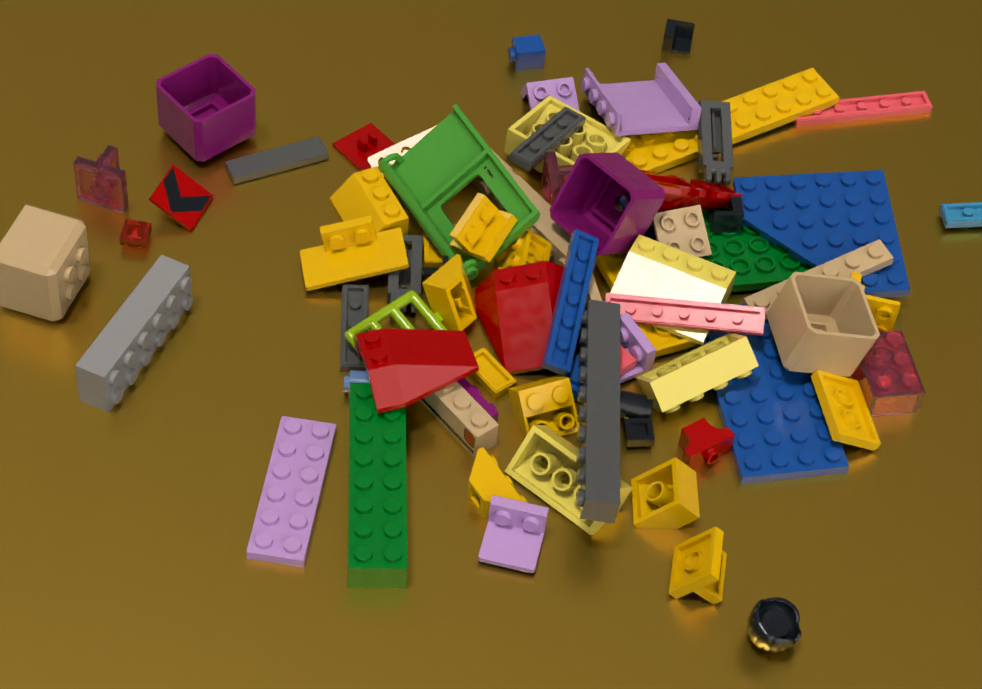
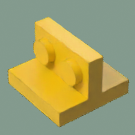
(481, 229)
(699, 566)

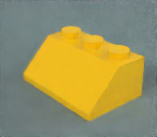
(366, 195)

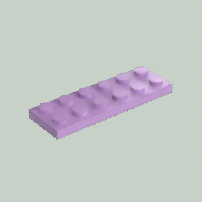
(291, 492)

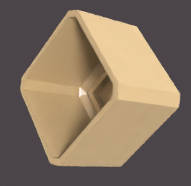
(43, 263)
(822, 324)

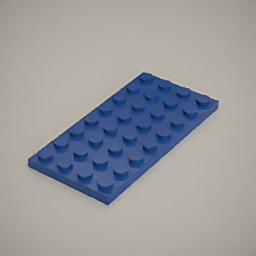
(776, 420)

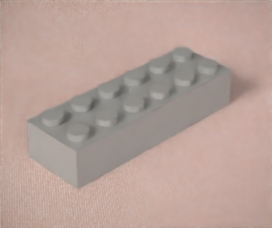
(134, 333)

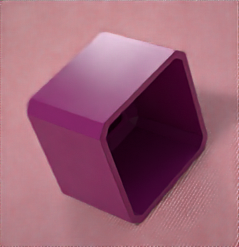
(206, 107)
(592, 199)

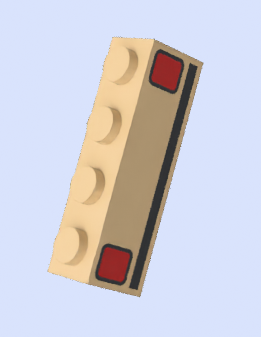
(463, 417)

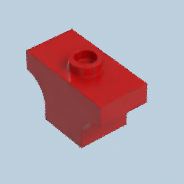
(704, 443)

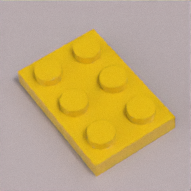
(845, 410)

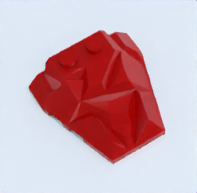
(684, 194)

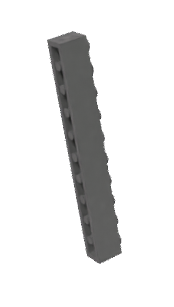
(599, 413)

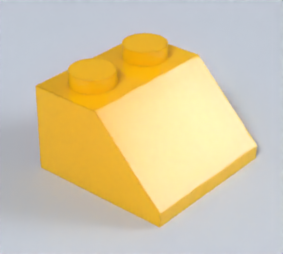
(665, 496)

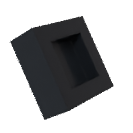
(638, 432)

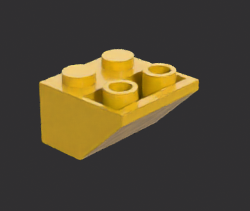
(451, 295)
(545, 403)

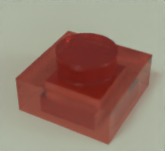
(135, 233)

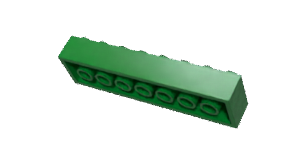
(376, 494)

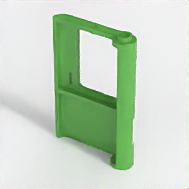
(440, 169)

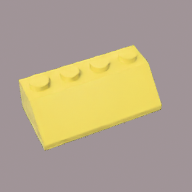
(698, 372)
(549, 470)

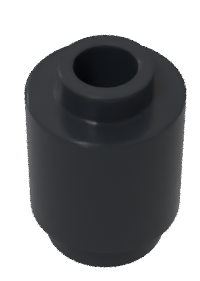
(634, 405)

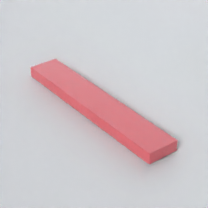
(870, 108)
(691, 314)

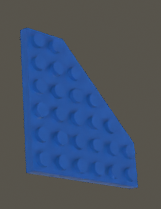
(825, 218)

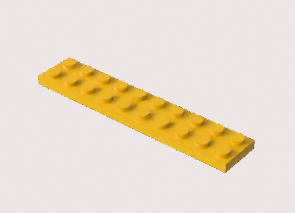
(750, 116)

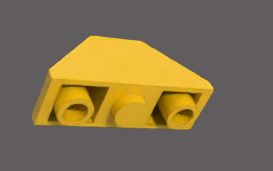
(488, 480)

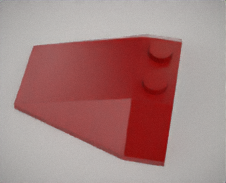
(518, 312)
(412, 363)

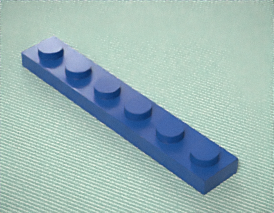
(570, 303)

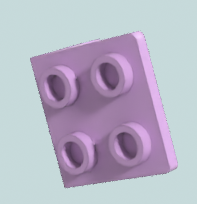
(561, 89)
(637, 345)
(513, 534)

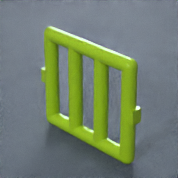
(393, 310)

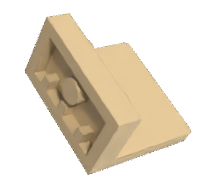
(682, 230)

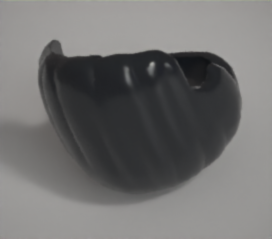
(774, 625)

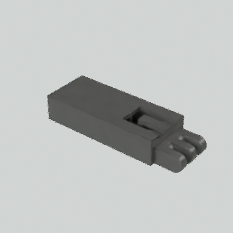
(715, 136)
(408, 276)

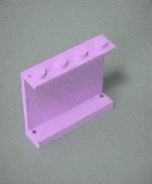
(644, 105)

